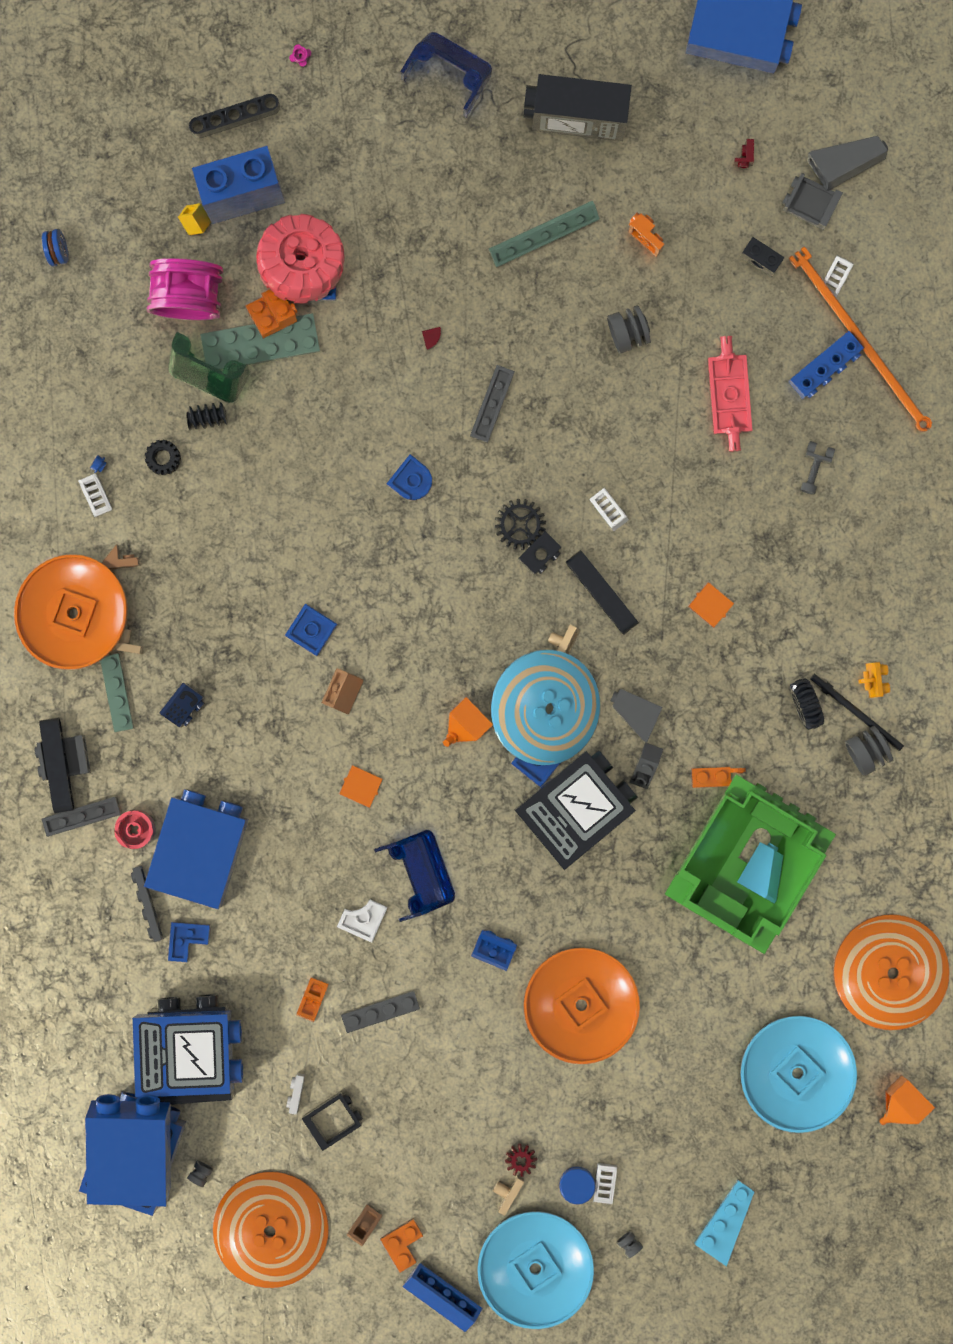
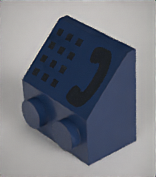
(183, 705)

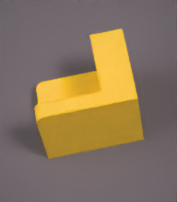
(194, 219)

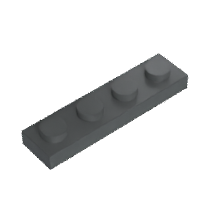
(492, 404)
(81, 816)
(149, 911)
(380, 1011)

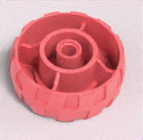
(300, 258)

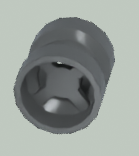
(199, 1175)
(629, 1244)

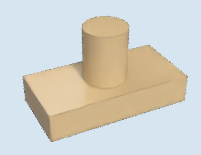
(565, 643)
(123, 644)
(507, 1193)

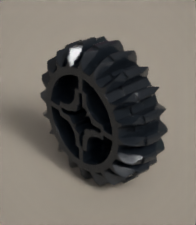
(509, 511)
(807, 703)

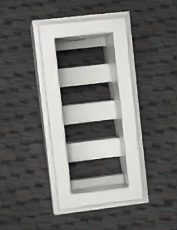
(842, 279)
(87, 480)
(617, 523)
(607, 1168)

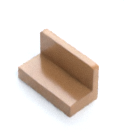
(342, 691)

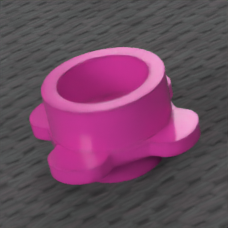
(294, 57)

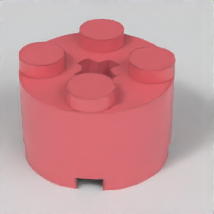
(124, 827)

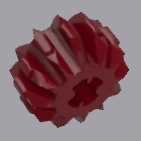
(519, 1166)

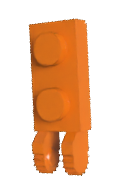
(713, 776)

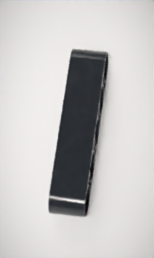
(244, 117)
(602, 592)
(56, 765)

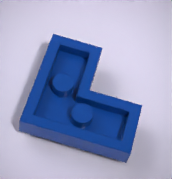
(183, 934)

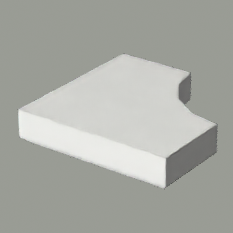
(364, 921)

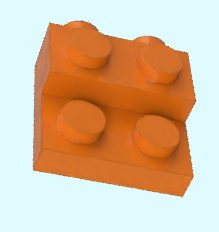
(642, 228)
(271, 313)

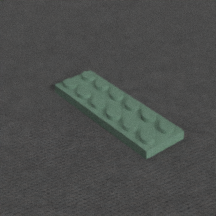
(249, 347)

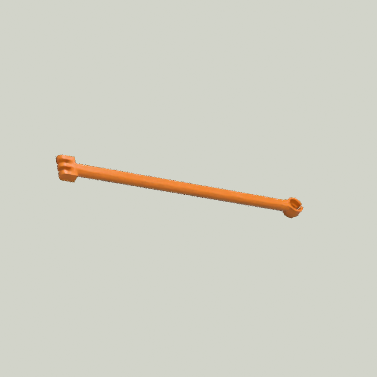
(852, 327)

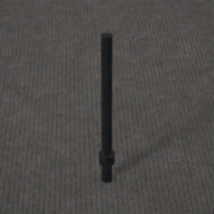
(827, 688)

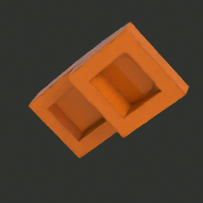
(312, 999)

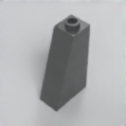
(843, 161)

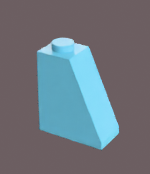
(763, 872)

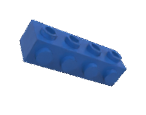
(825, 365)
(442, 1297)

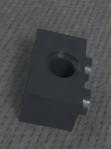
(762, 256)
(546, 543)

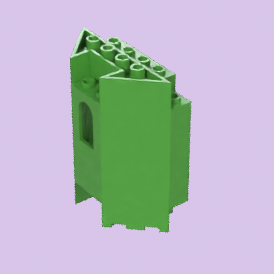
(712, 867)

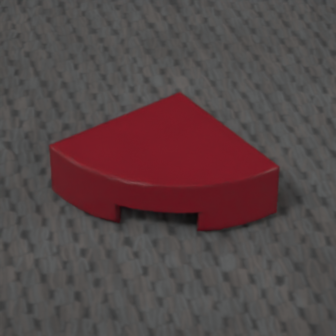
(431, 337)

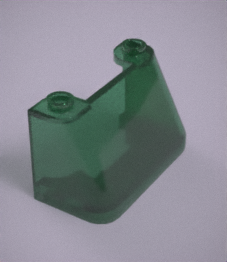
(222, 384)

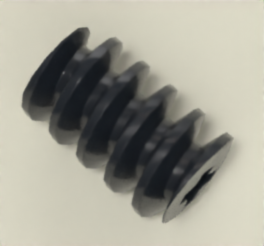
(206, 416)

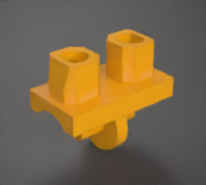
(873, 679)

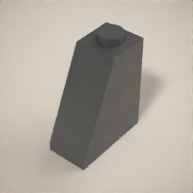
(636, 712)

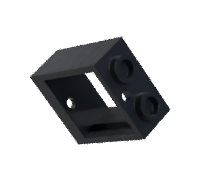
(315, 1129)

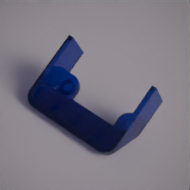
(476, 69)
(425, 871)

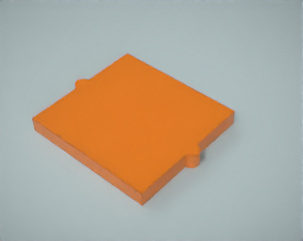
(711, 605)
(360, 786)

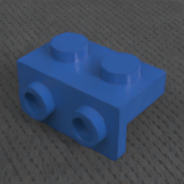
(494, 950)

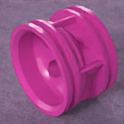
(184, 289)

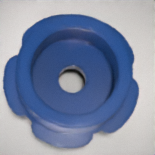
(98, 464)

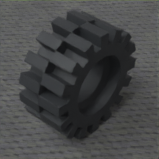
(156, 447)

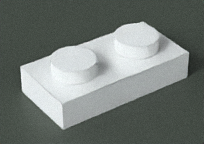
(294, 1100)

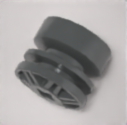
(629, 329)
(869, 750)

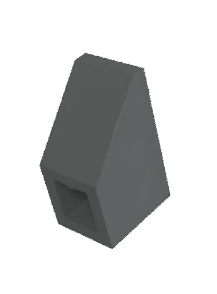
(646, 765)

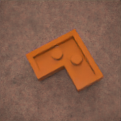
(397, 1244)

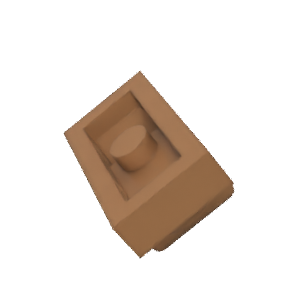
(114, 561)
(364, 1225)

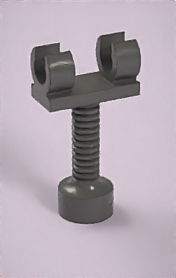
(809, 486)

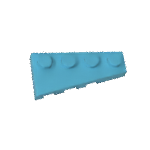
(724, 1226)

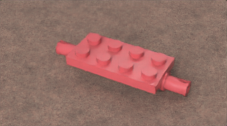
(730, 394)

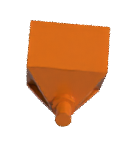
(466, 723)
(905, 1104)

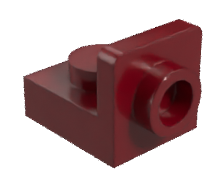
(747, 151)

